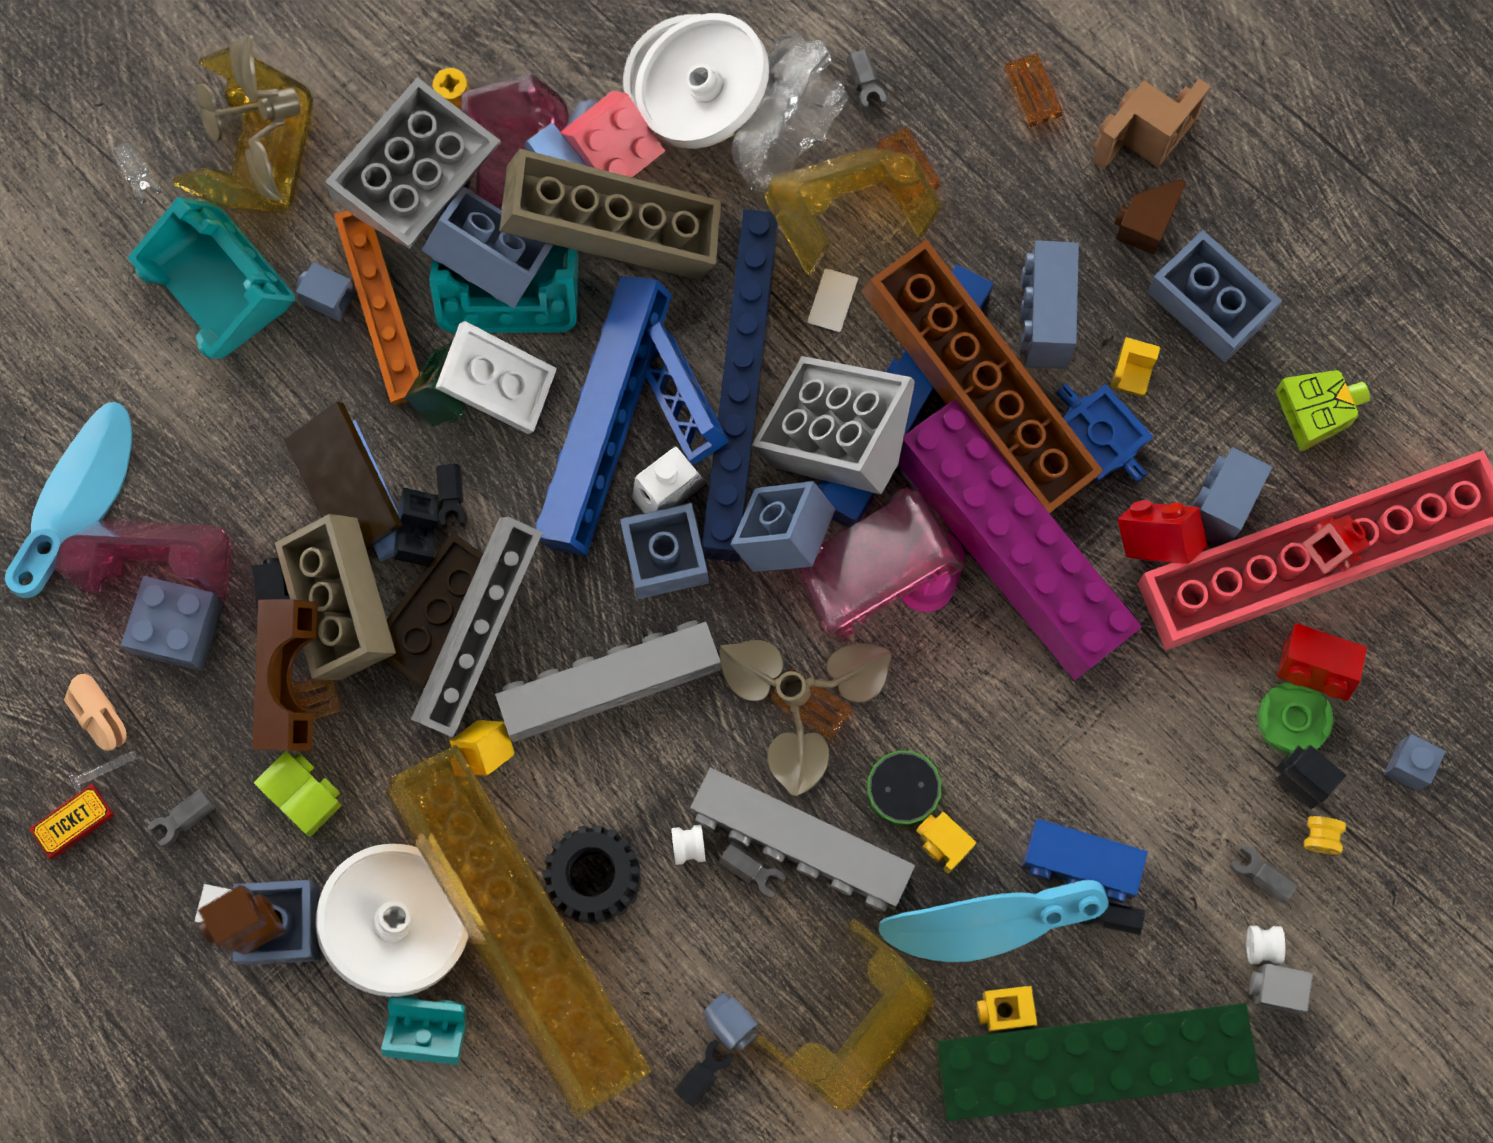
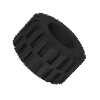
(569, 852)

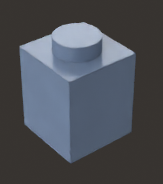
(325, 291)
(1414, 762)

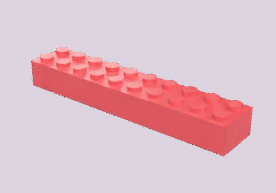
(1276, 570)

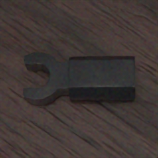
(450, 493)
(1120, 918)
(701, 1076)

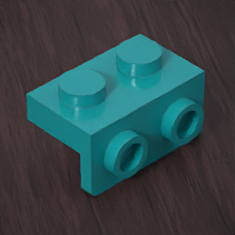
(424, 1030)

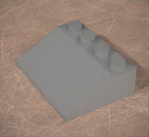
(411, 164)
(838, 424)

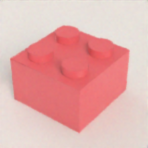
(614, 136)

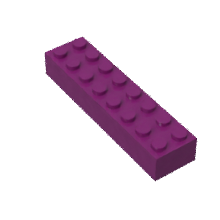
(1015, 540)

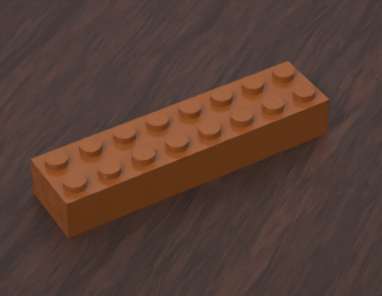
(978, 369)

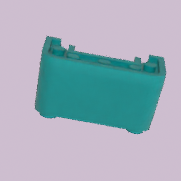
(212, 274)
(544, 307)

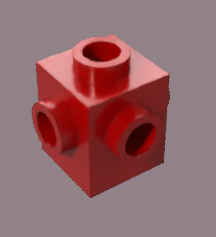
(1337, 543)

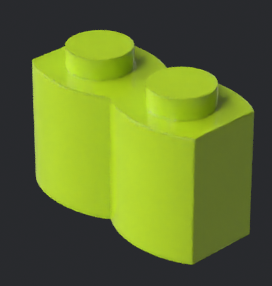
(299, 793)

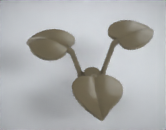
(274, 106)
(752, 669)

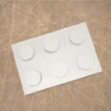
(496, 377)

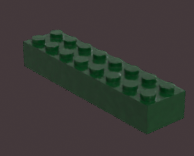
(1096, 1062)

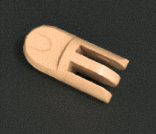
(95, 712)

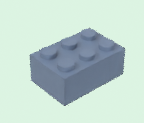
(473, 246)
(1214, 296)
(1049, 304)

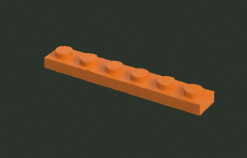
(379, 305)

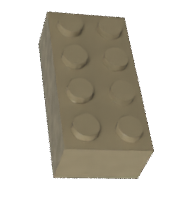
(332, 567)

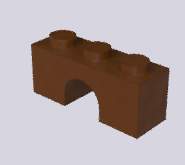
(240, 921)

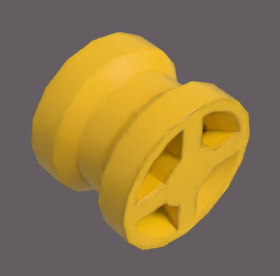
(451, 77)
(1325, 835)

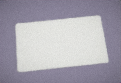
(832, 300)

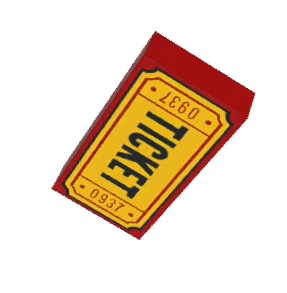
(71, 822)

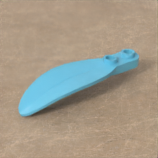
(74, 495)
(991, 923)

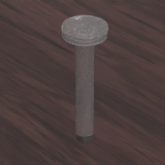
(100, 770)

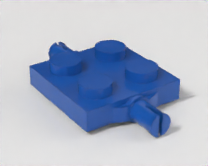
(1106, 430)

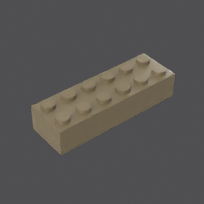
(610, 215)

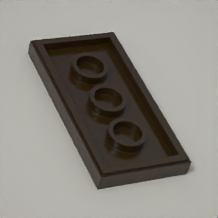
(342, 473)
(429, 609)

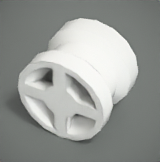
(688, 844)
(1265, 945)

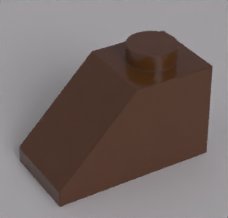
(1148, 216)

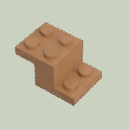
(1149, 123)

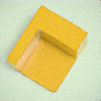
(1134, 367)
(484, 746)

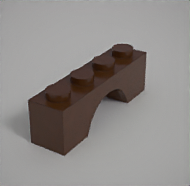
(281, 634)

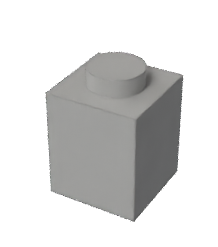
(1281, 988)

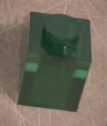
(426, 399)

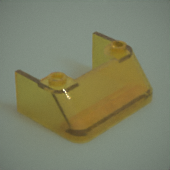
(282, 145)
(808, 192)
(850, 1072)

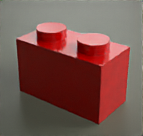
(1162, 532)
(1321, 662)

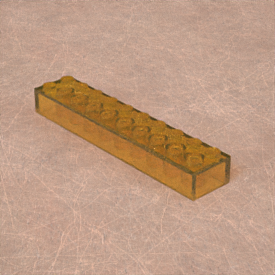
(517, 932)

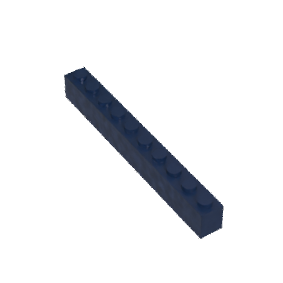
(741, 383)

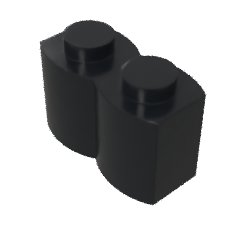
(1309, 775)

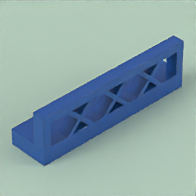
(688, 393)

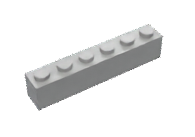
(476, 626)
(608, 681)
(801, 839)

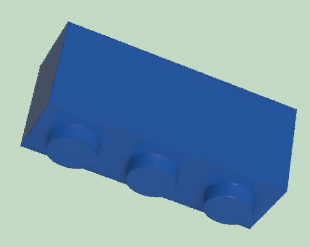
(1083, 856)

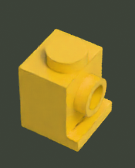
(945, 840)
(1021, 1004)

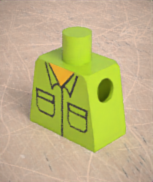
(1319, 405)

